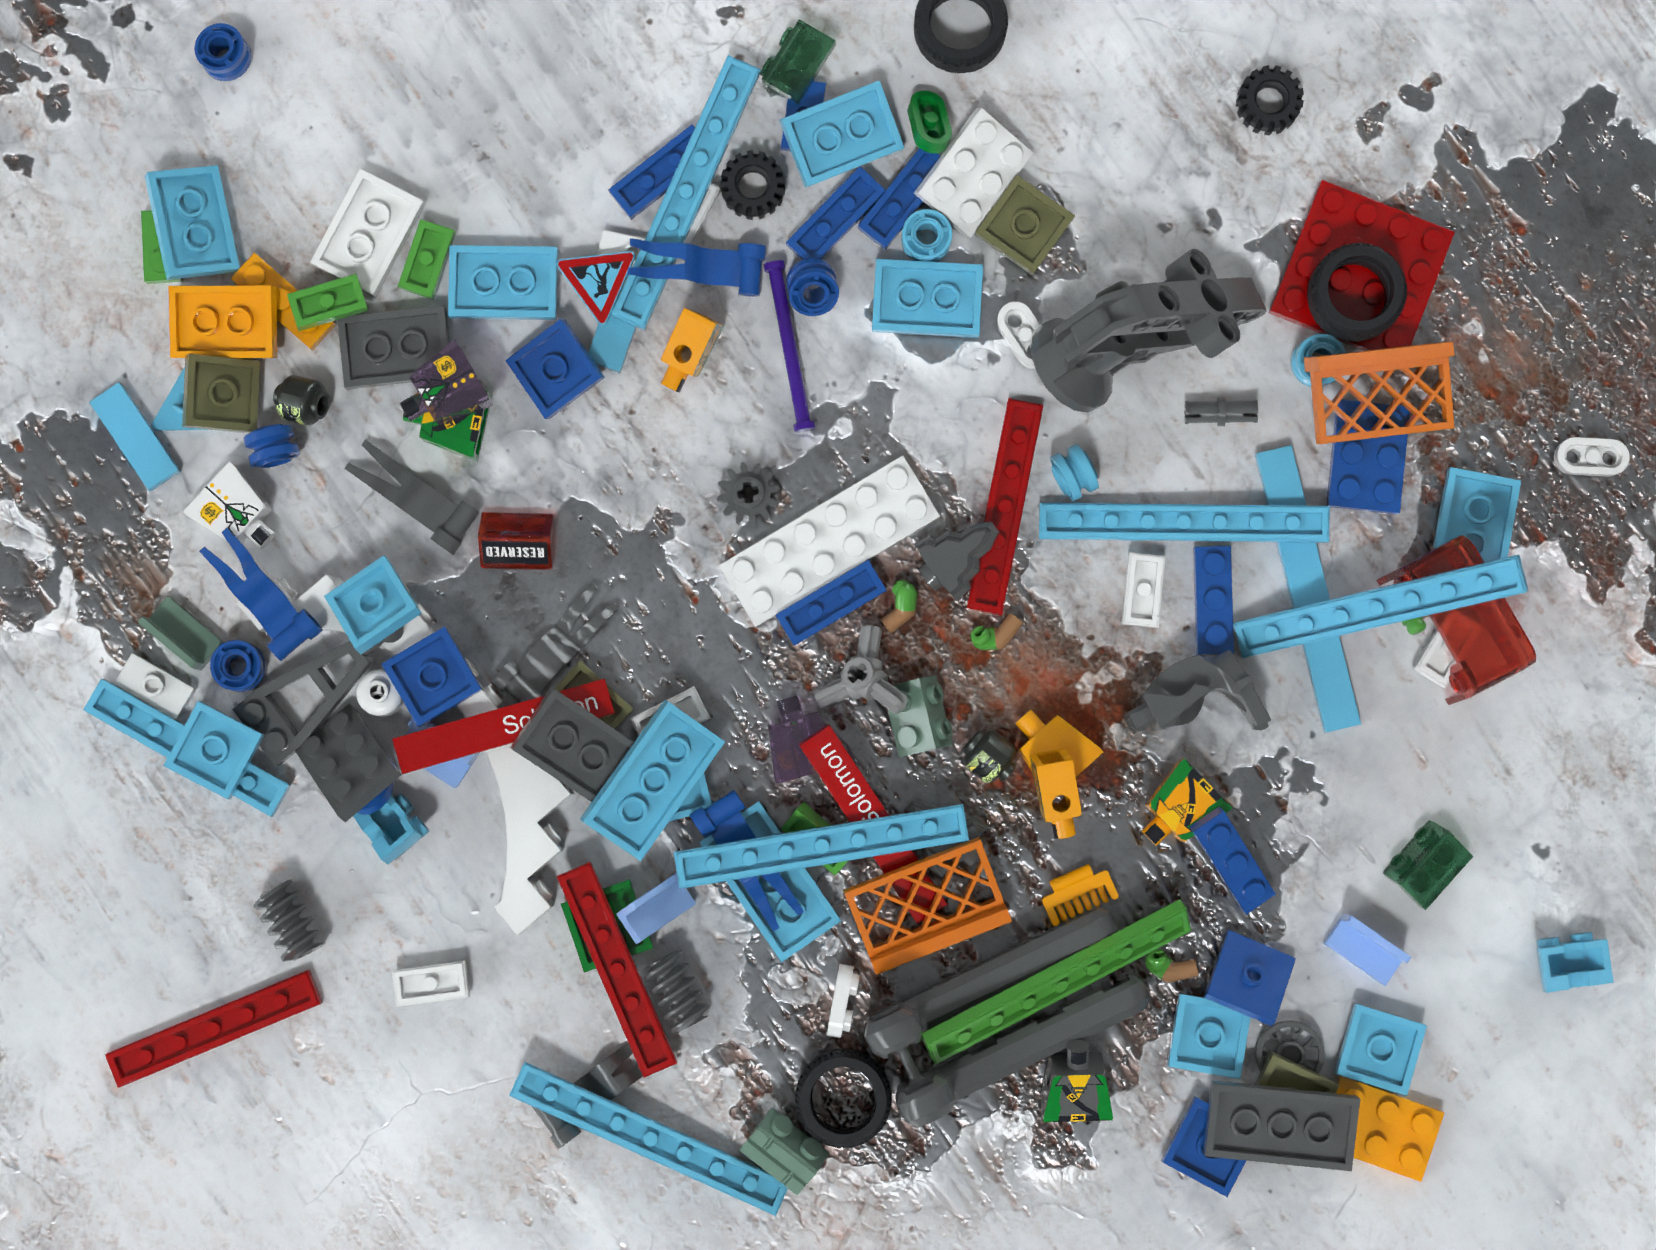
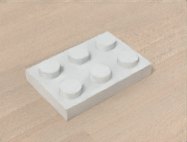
(973, 172)
(368, 231)

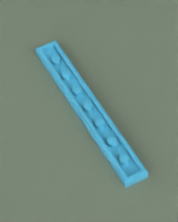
(689, 186)
(1184, 522)
(1308, 586)
(1381, 606)
(820, 846)
(648, 1138)

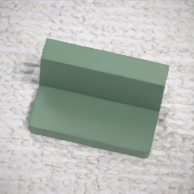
(182, 633)

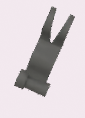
(419, 500)
(551, 652)
(599, 1081)

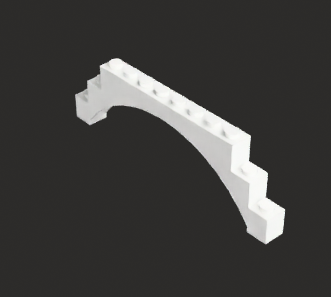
(524, 788)

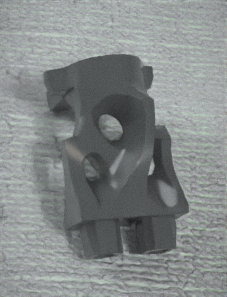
(1181, 689)

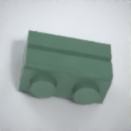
(784, 1151)

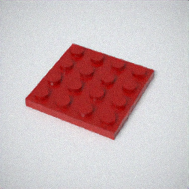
(1355, 291)

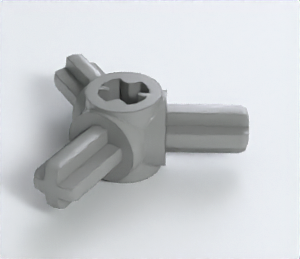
(875, 684)

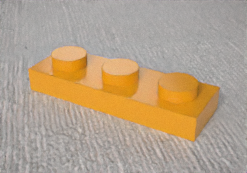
(258, 272)

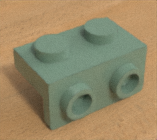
(923, 721)

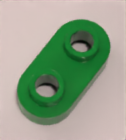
(929, 122)

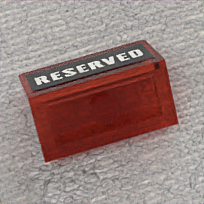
(516, 540)

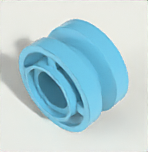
(928, 220)
(1320, 343)
(1074, 472)

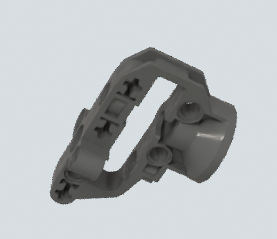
(1139, 322)

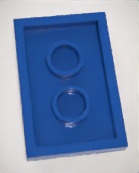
(1371, 470)

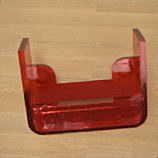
(1481, 636)

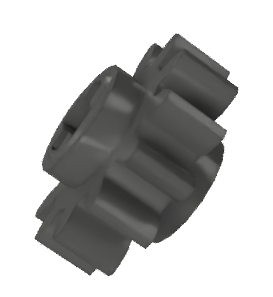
(736, 487)

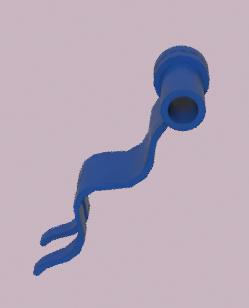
(706, 265)
(265, 601)
(726, 825)

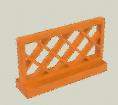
(1375, 361)
(939, 933)

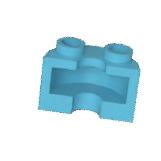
(392, 828)
(1573, 963)

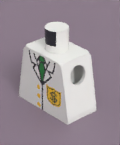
(232, 504)

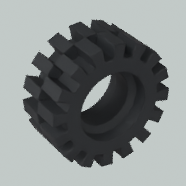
(1284, 85)
(752, 164)

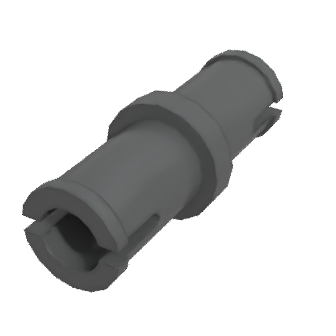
(1221, 411)

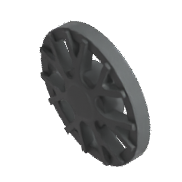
(1291, 1048)

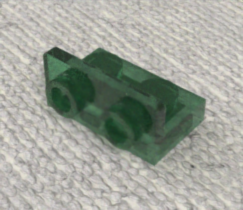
(797, 62)
(1428, 863)

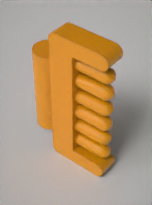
(1077, 884)

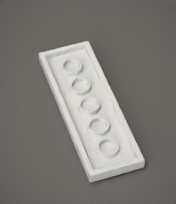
(829, 541)

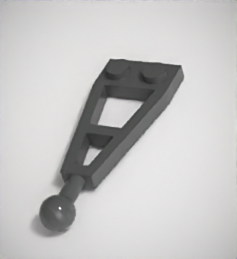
(266, 716)

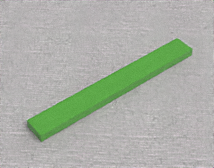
(1056, 982)

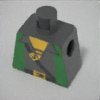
(1076, 1086)

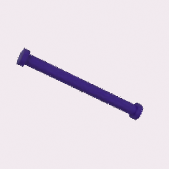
(789, 346)

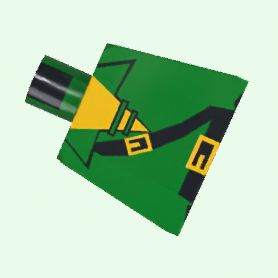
(458, 436)

